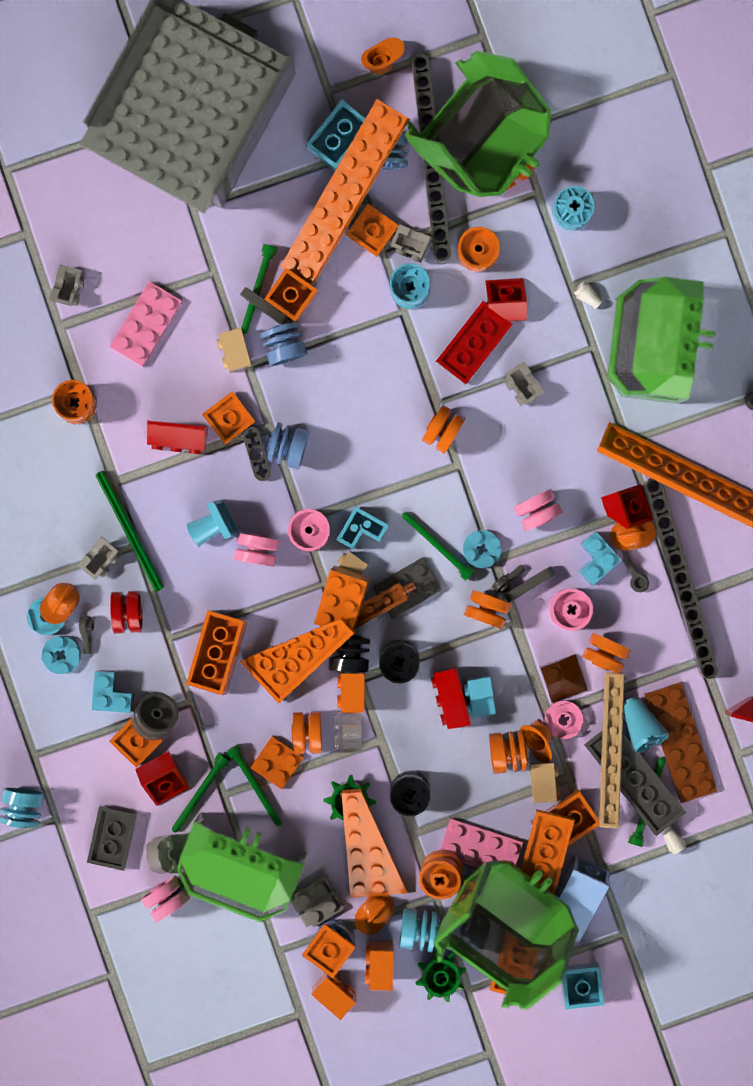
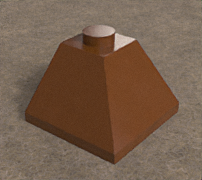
(563, 678)

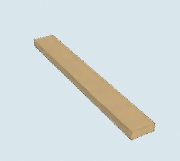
(611, 750)

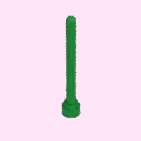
(268, 253)
(465, 570)
(236, 754)
(221, 762)
(637, 837)

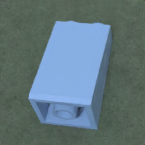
(583, 891)

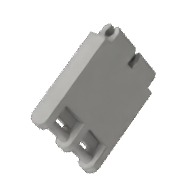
(316, 902)

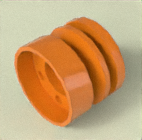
(63, 402)
(508, 752)

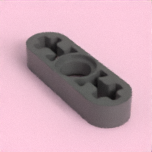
(264, 306)
(249, 450)
(529, 584)

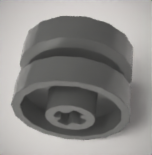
(155, 716)

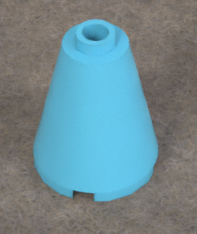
(643, 726)

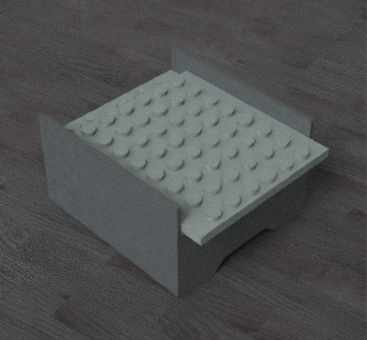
(188, 102)

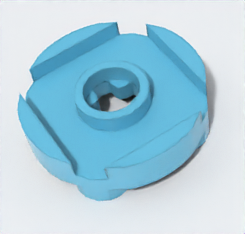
(491, 543)
(37, 623)
(71, 650)

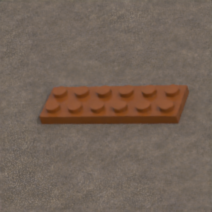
(683, 746)

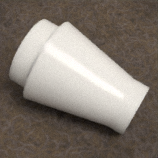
(586, 294)
(673, 840)

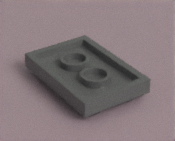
(416, 572)
(111, 838)

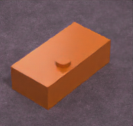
(216, 652)

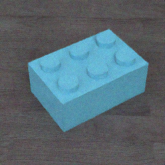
(335, 135)

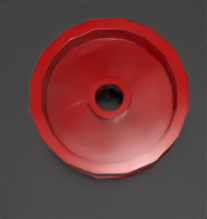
(126, 612)

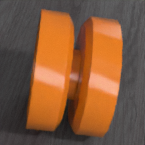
(477, 238)
(443, 429)
(487, 609)
(606, 653)
(307, 733)
(441, 874)

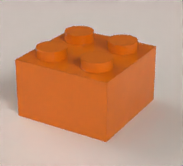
(291, 295)
(352, 692)
(334, 995)

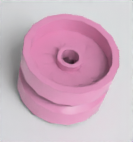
(538, 510)
(298, 534)
(256, 549)
(582, 609)
(165, 898)

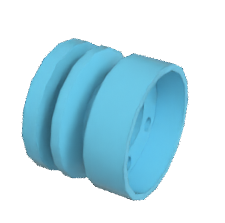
(566, 216)
(410, 275)
(21, 812)
(418, 929)

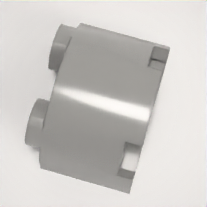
(411, 242)
(67, 286)
(523, 384)
(99, 558)
(159, 855)

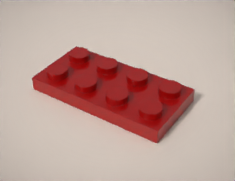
(474, 343)

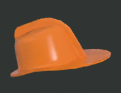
(381, 57)
(634, 537)
(59, 603)
(538, 739)
(374, 914)

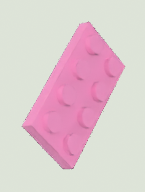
(146, 323)
(478, 845)

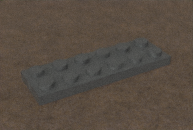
(642, 787)

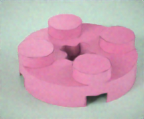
(569, 710)

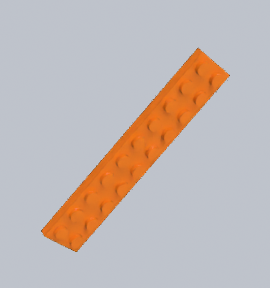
(345, 192)
(677, 473)
(545, 852)

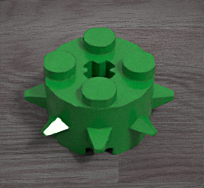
(336, 798)
(445, 986)

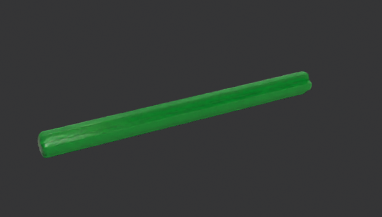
(129, 531)

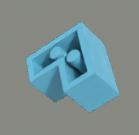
(359, 523)
(602, 558)
(105, 696)
(480, 696)

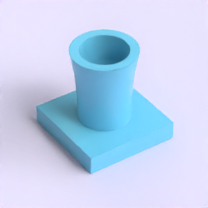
(217, 522)

